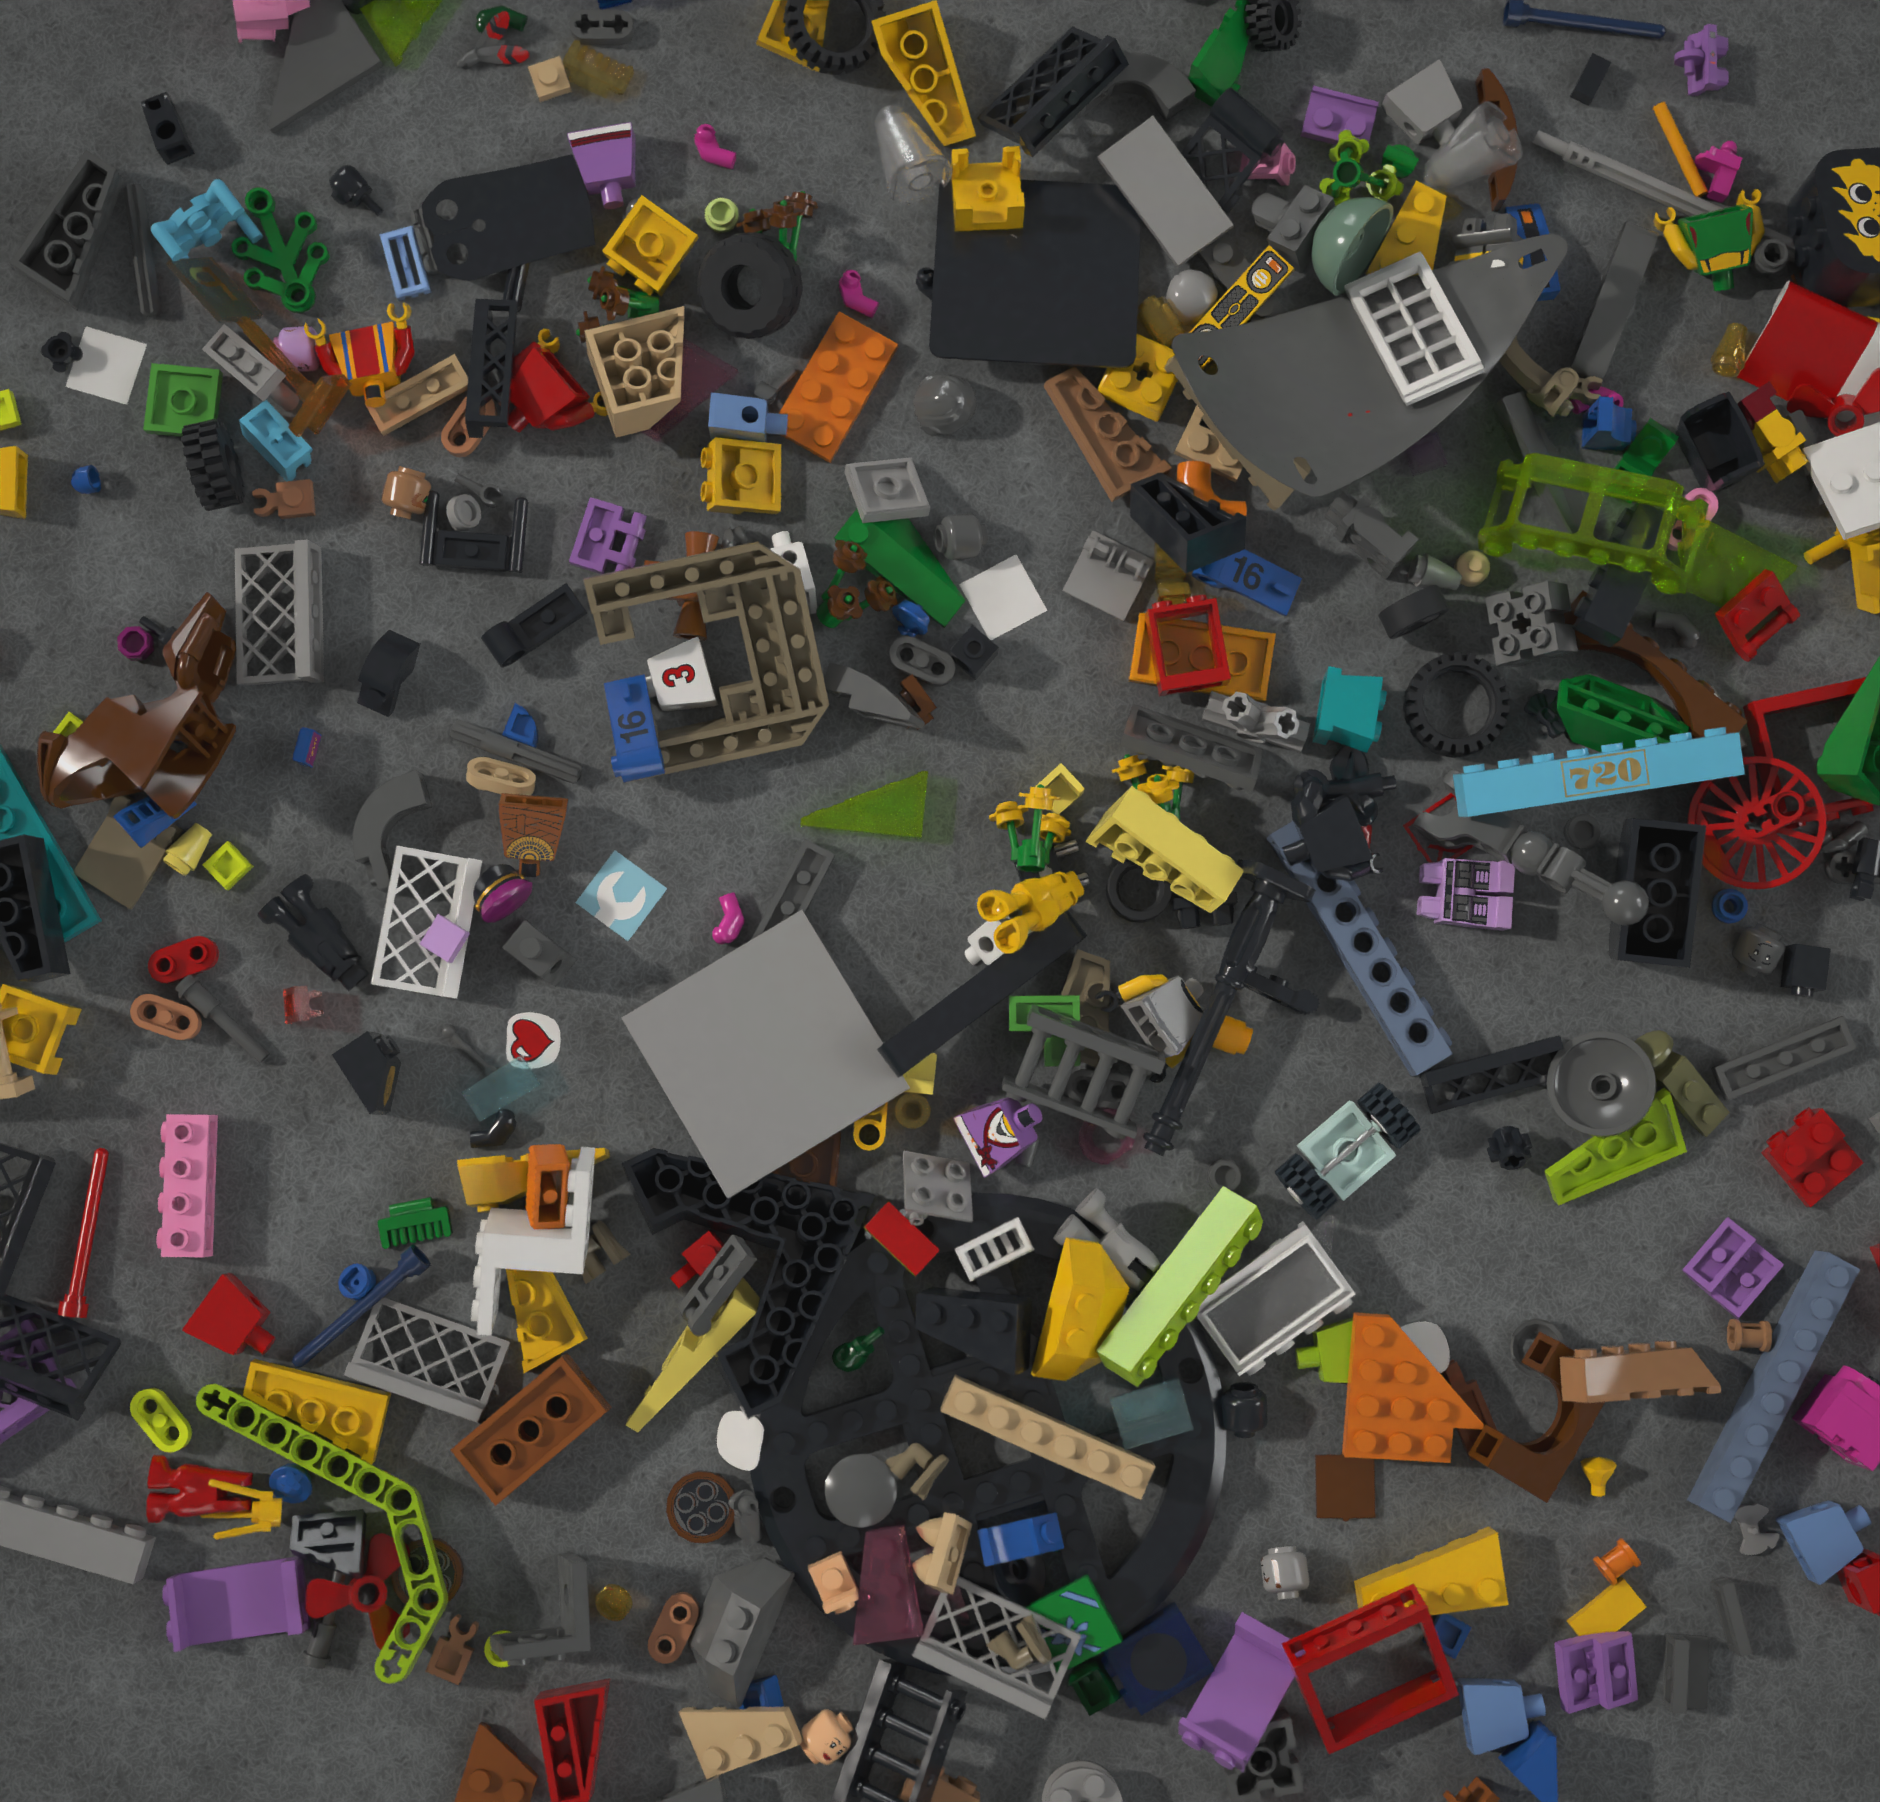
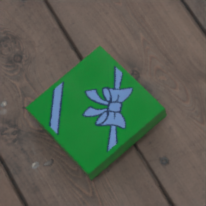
(1082, 1610)

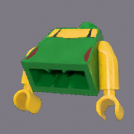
(1716, 239)

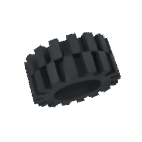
(1273, 24)

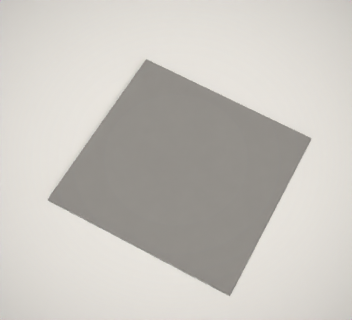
(764, 1053)

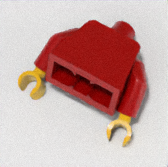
(546, 390)

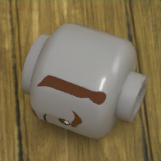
(1285, 1572)

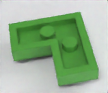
(1065, 1005)

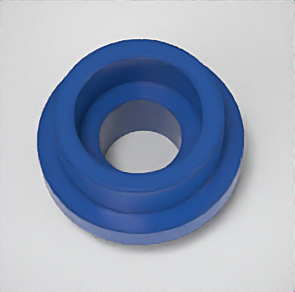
(1736, 898)

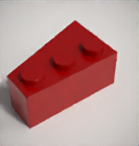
(571, 1737)

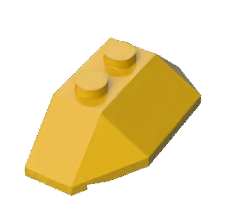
(1081, 1311)

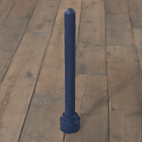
(1518, 12)
(412, 1263)

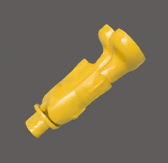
(1040, 903)

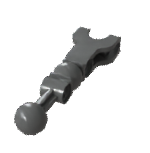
(1533, 855)

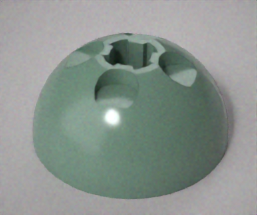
(1349, 240)

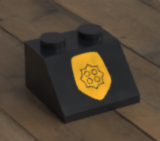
(371, 1069)

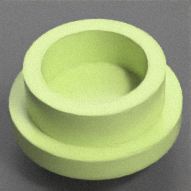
(721, 215)

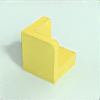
(1062, 785)
(922, 1076)

